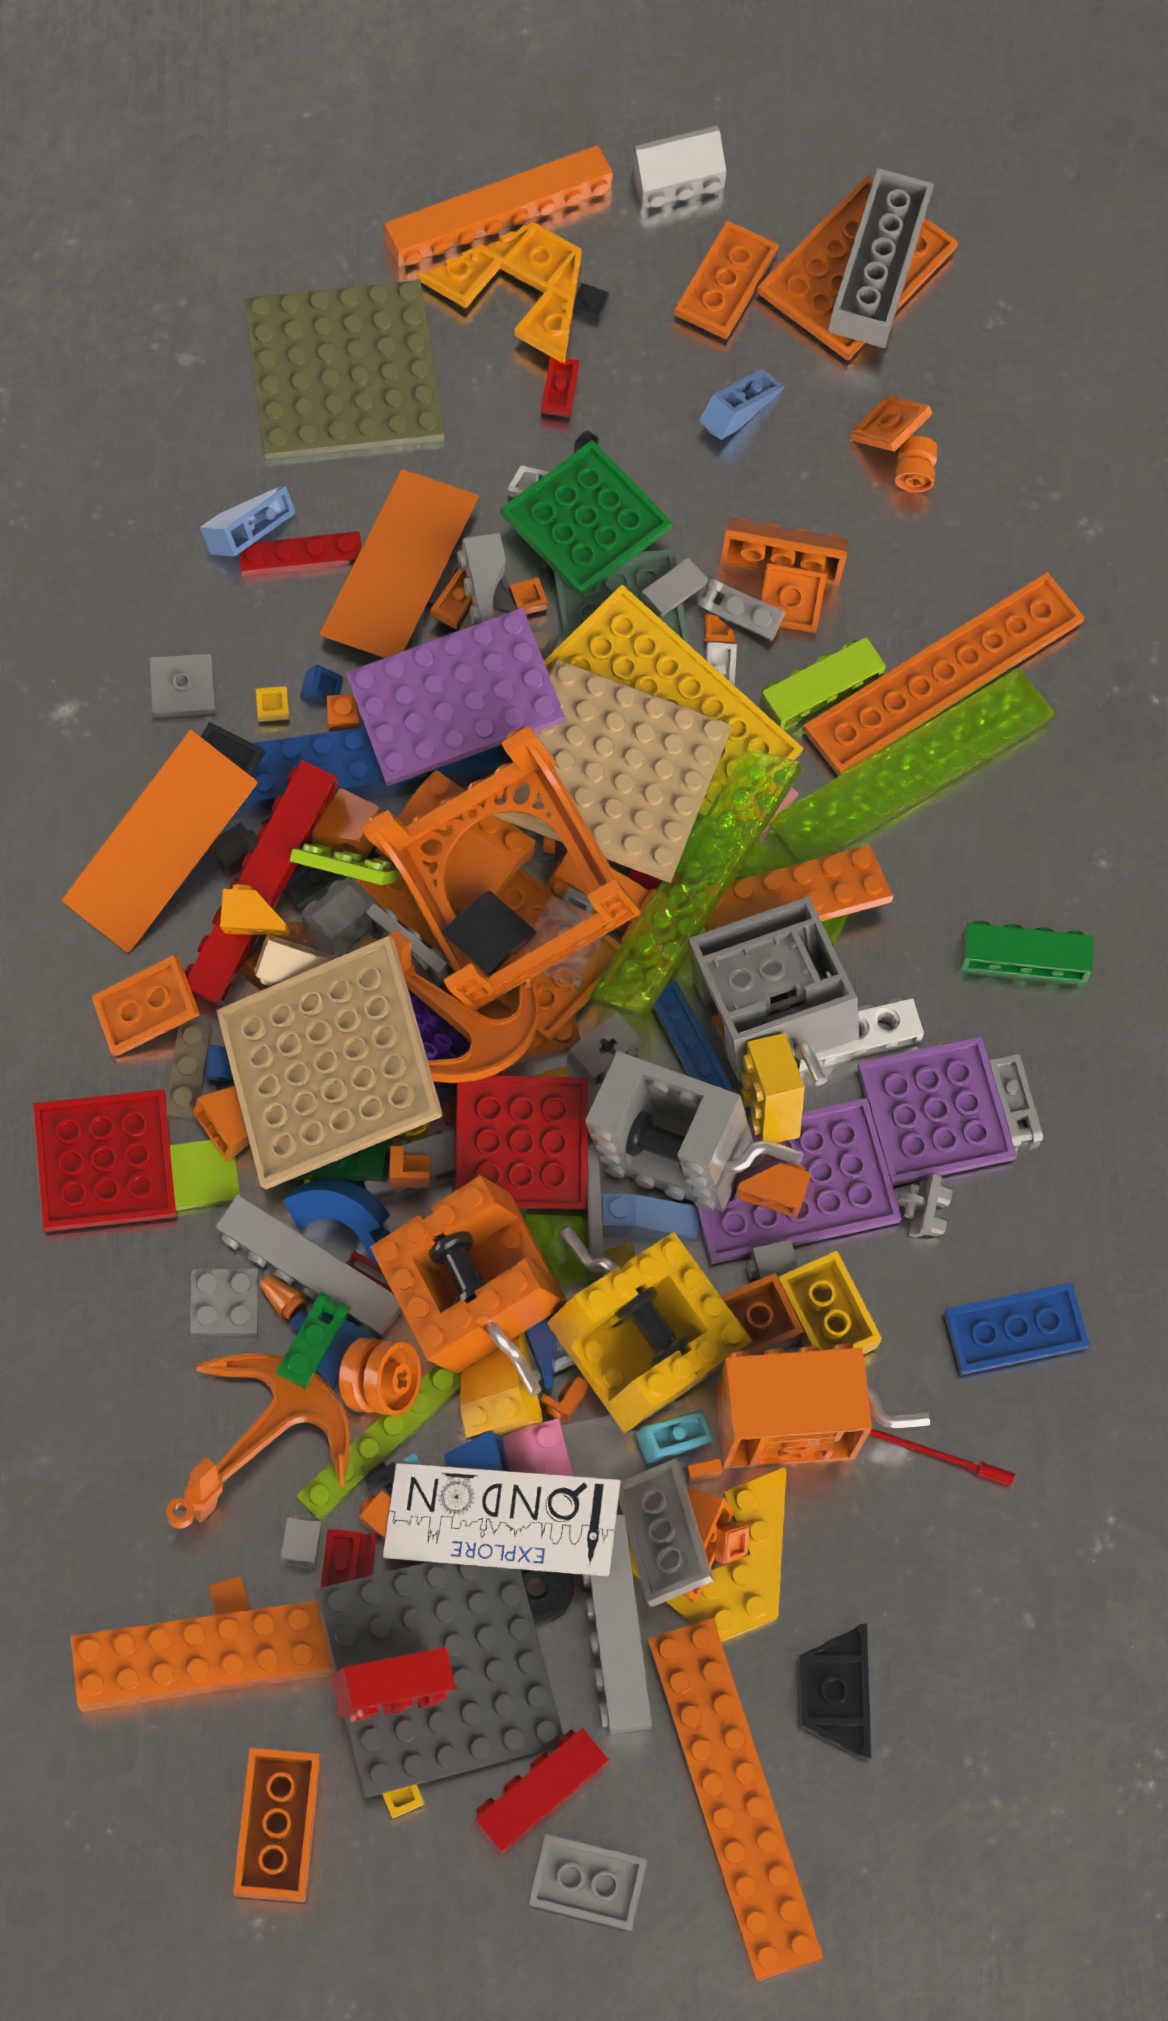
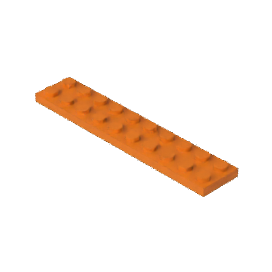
(942, 674)
(735, 1799)

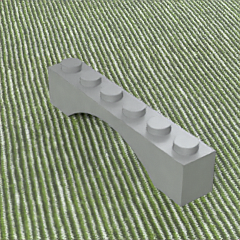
(484, 566)

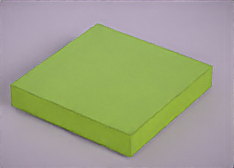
(202, 1176)

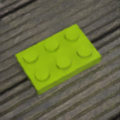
(345, 863)

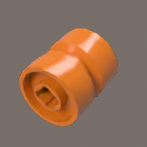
(916, 464)

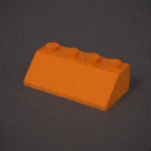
(754, 544)

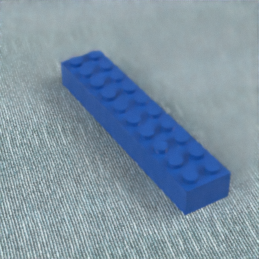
(353, 762)

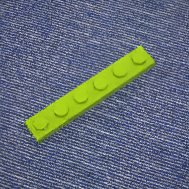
(379, 1443)

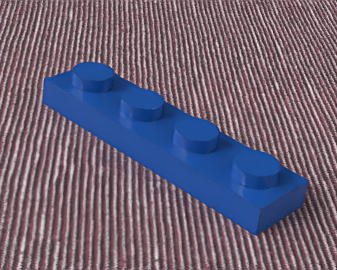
(688, 1038)

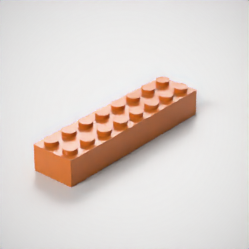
(199, 1656)

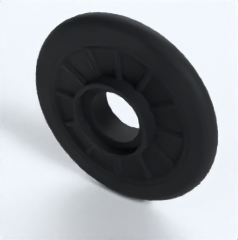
(554, 1599)

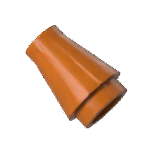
(283, 1297)

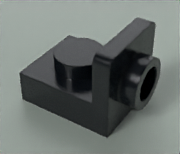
(381, 1474)

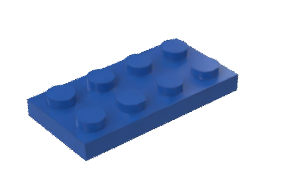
(1016, 1328)

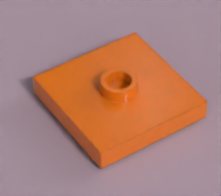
(891, 423)
(796, 593)

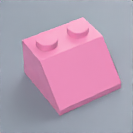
(538, 1449)

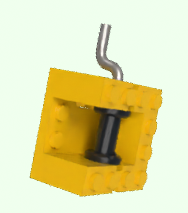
(669, 1343)

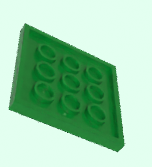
(586, 518)

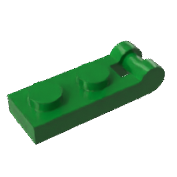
(312, 1342)

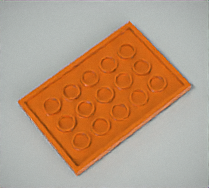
(812, 274)

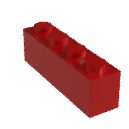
(541, 1790)

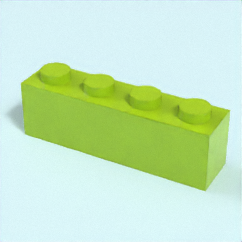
(821, 684)

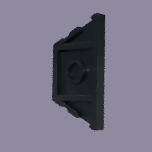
(836, 1691)

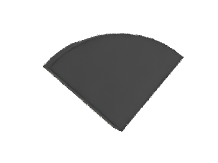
(585, 438)

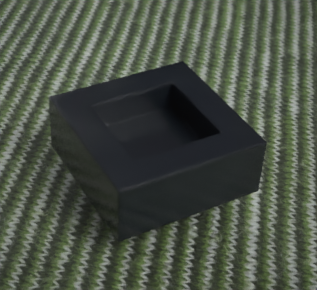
(590, 302)

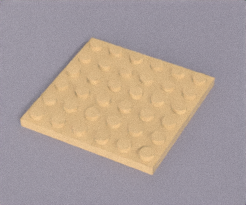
(629, 767)
(328, 1063)

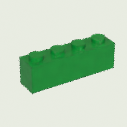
(1027, 951)

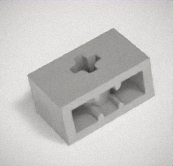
(611, 1034)

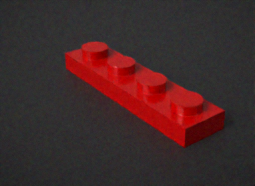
(300, 554)

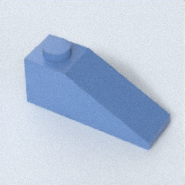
(739, 403)
(247, 522)
(647, 1217)

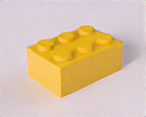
(772, 1089)
(829, 1305)

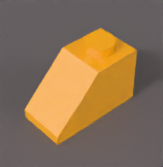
(249, 913)

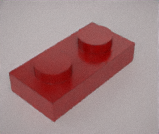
(560, 387)

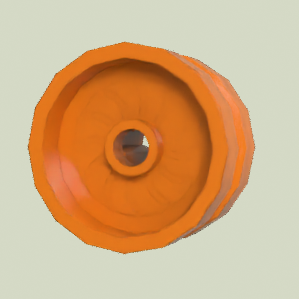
(380, 1376)

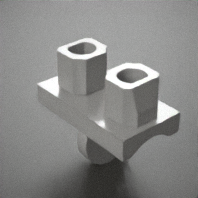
(921, 1206)

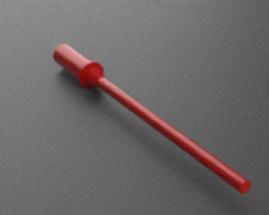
(980, 1468)

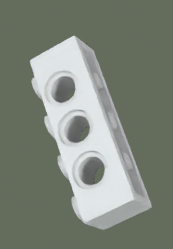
(874, 1040)

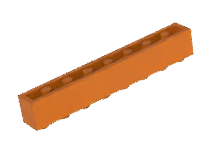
(498, 206)

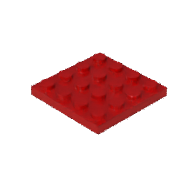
(525, 1138)
(104, 1160)

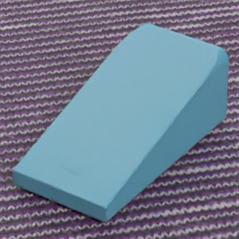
(673, 1436)

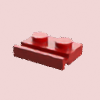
(347, 1556)

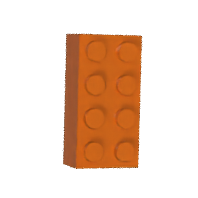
(277, 1825)

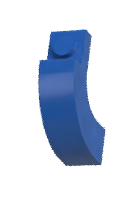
(342, 1202)

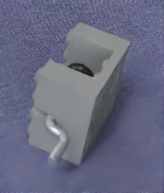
(752, 968)
(674, 1132)

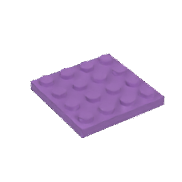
(936, 1110)

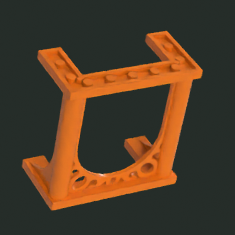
(403, 846)

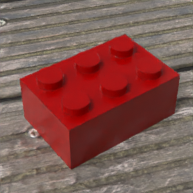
(393, 1684)

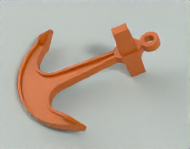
(492, 1042)
(289, 1406)

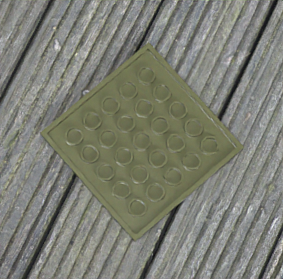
(343, 369)

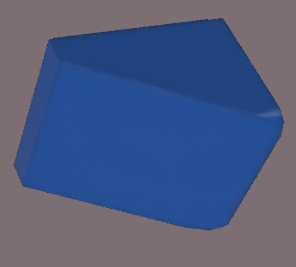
(320, 683)

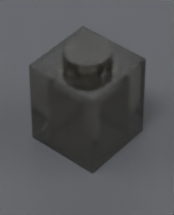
(232, 847)

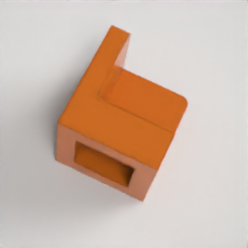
(408, 1169)

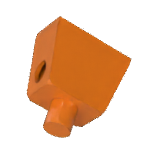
(342, 823)
(223, 1121)

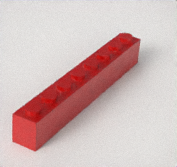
(268, 873)

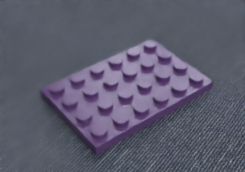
(454, 696)
(844, 1194)

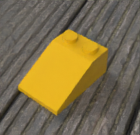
(496, 1397)

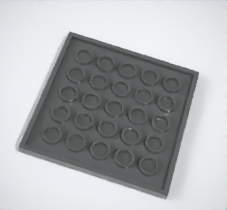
(496, 1660)

